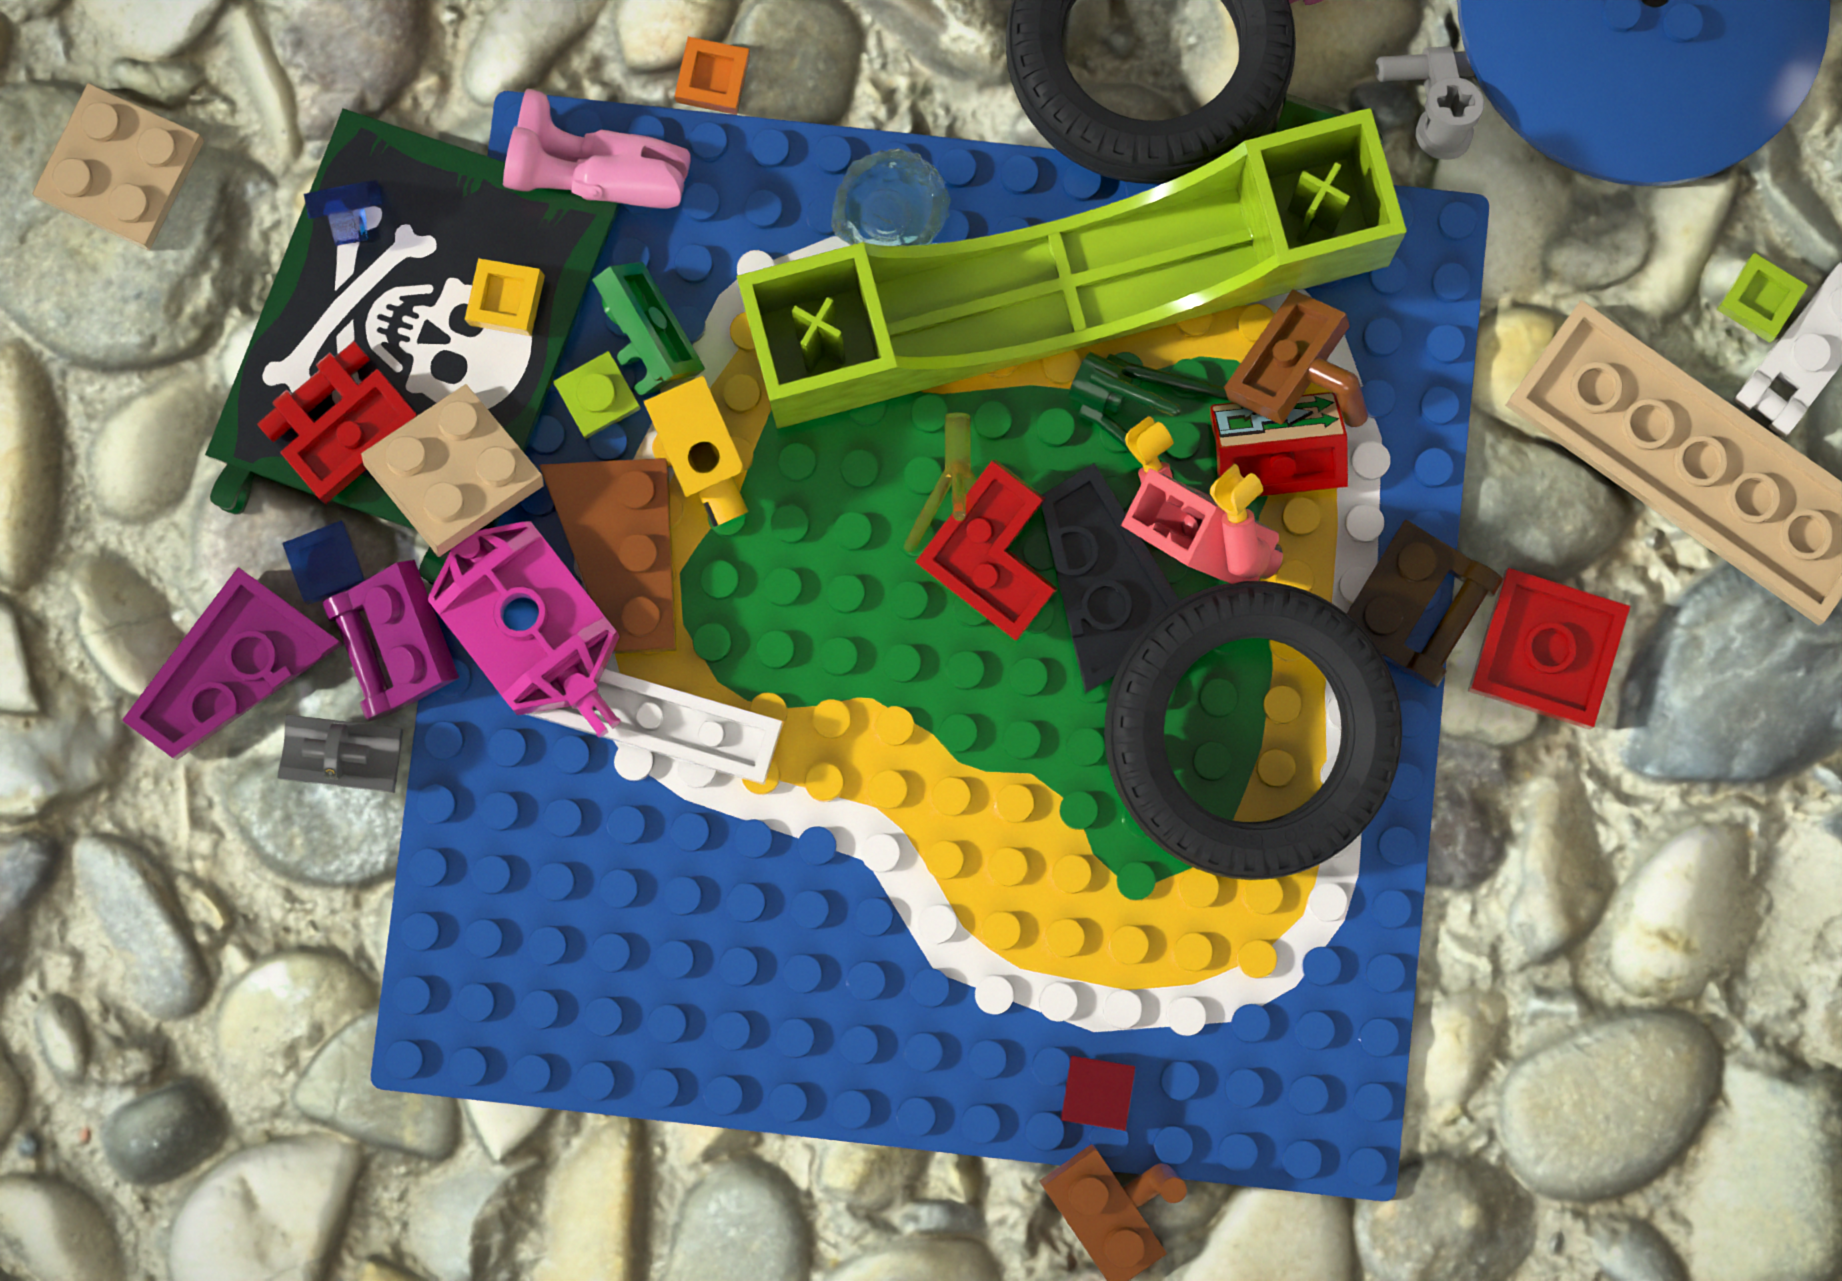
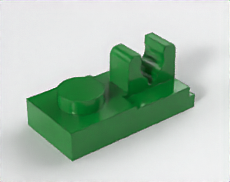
(655, 334)

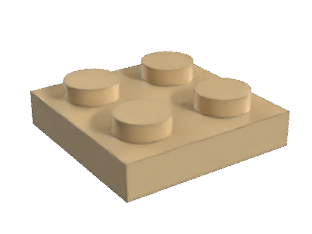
(118, 166)
(452, 470)

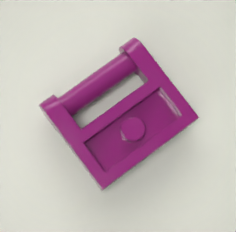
(405, 635)

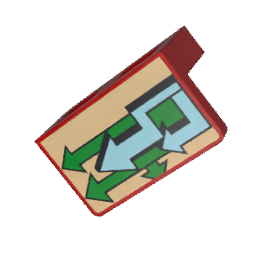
(1292, 457)

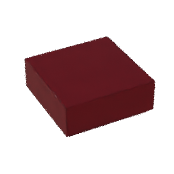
(1098, 1093)

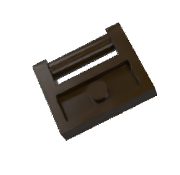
(1402, 590)

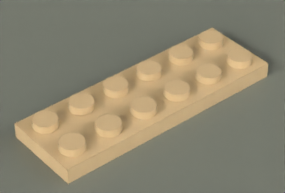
(1690, 458)

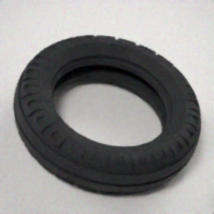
(1139, 148)
(1366, 752)

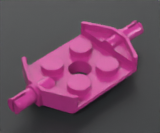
(556, 658)

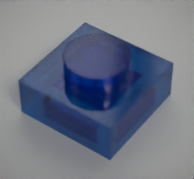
(324, 562)

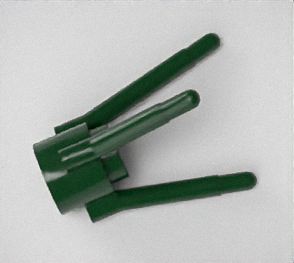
(1108, 382)

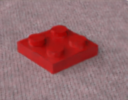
(1549, 648)

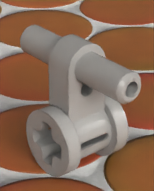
(1451, 101)

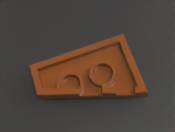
(622, 544)

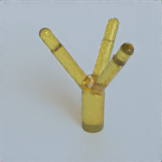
(956, 473)

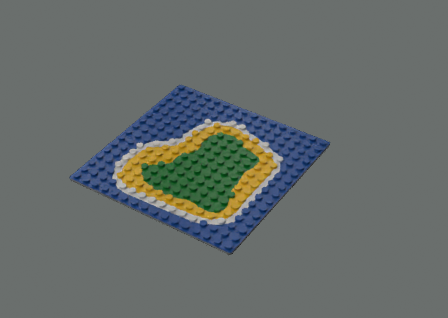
(939, 850)

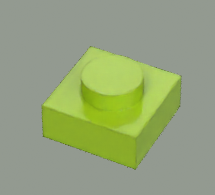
(1762, 297)
(597, 395)

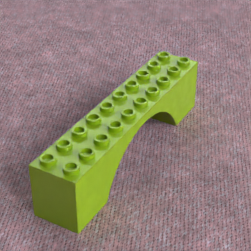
(921, 316)

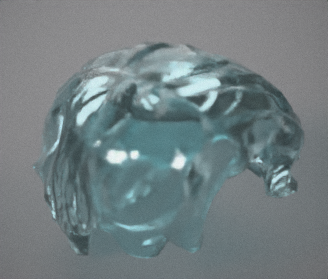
(890, 200)

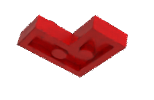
(974, 553)

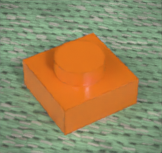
(712, 75)

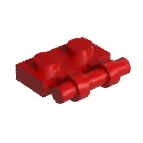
(331, 448)

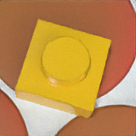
(504, 297)

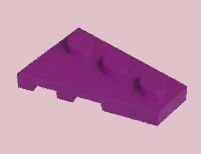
(226, 665)

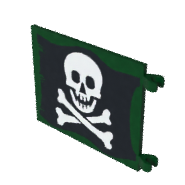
(408, 301)

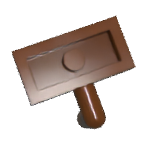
(1292, 356)
(1107, 1215)

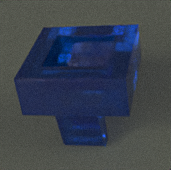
(345, 209)

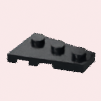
(1103, 574)

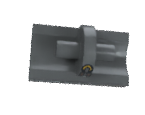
(340, 753)

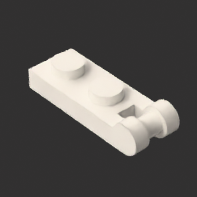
(1801, 359)

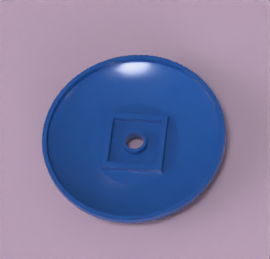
(1645, 87)

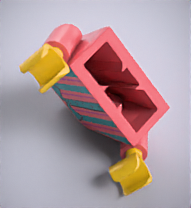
(1196, 528)

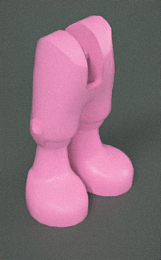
(596, 166)

